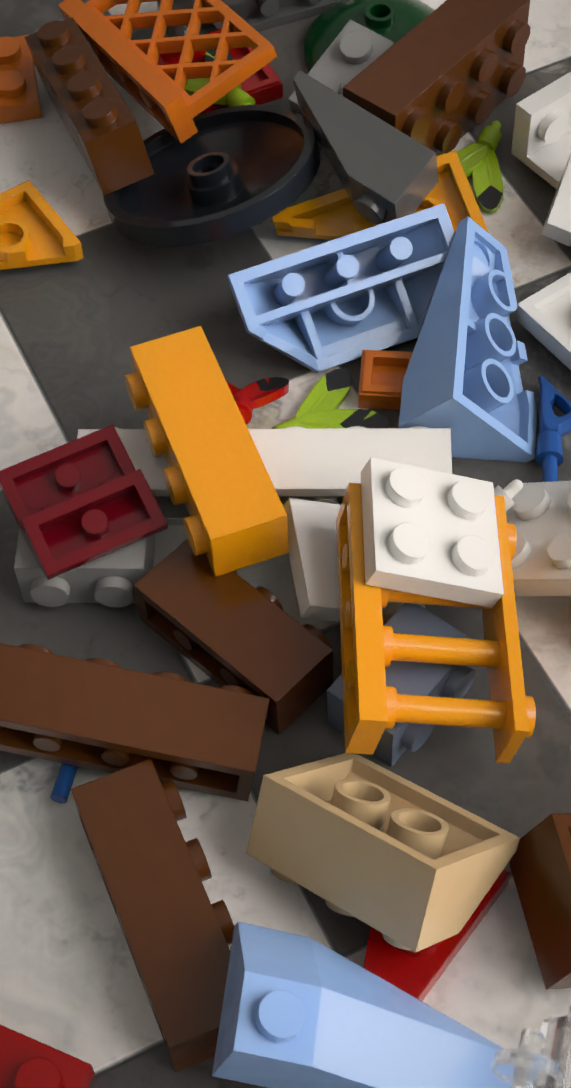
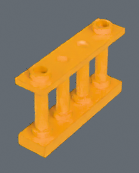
(371, 647)

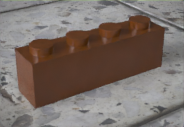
(89, 105)
(117, 717)
(161, 903)

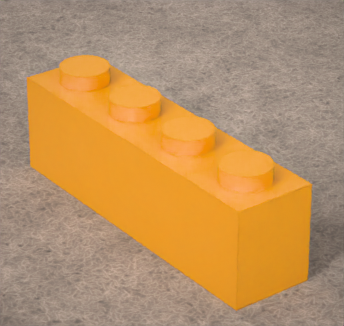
(208, 452)

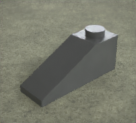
(375, 162)

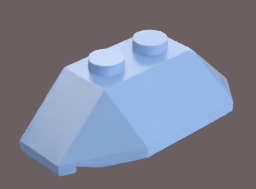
(347, 292)

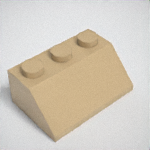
(378, 847)

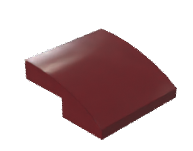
(80, 502)

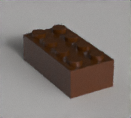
(447, 71)

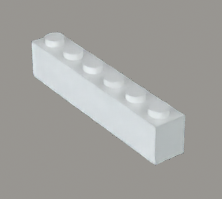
(306, 461)

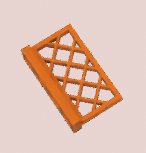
(162, 87)

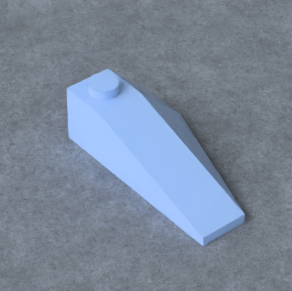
(468, 357)
(321, 1021)

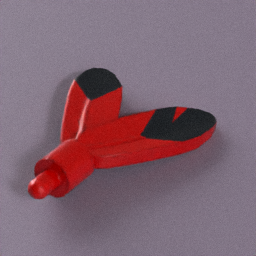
(258, 394)

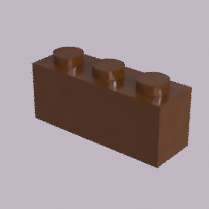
(236, 633)

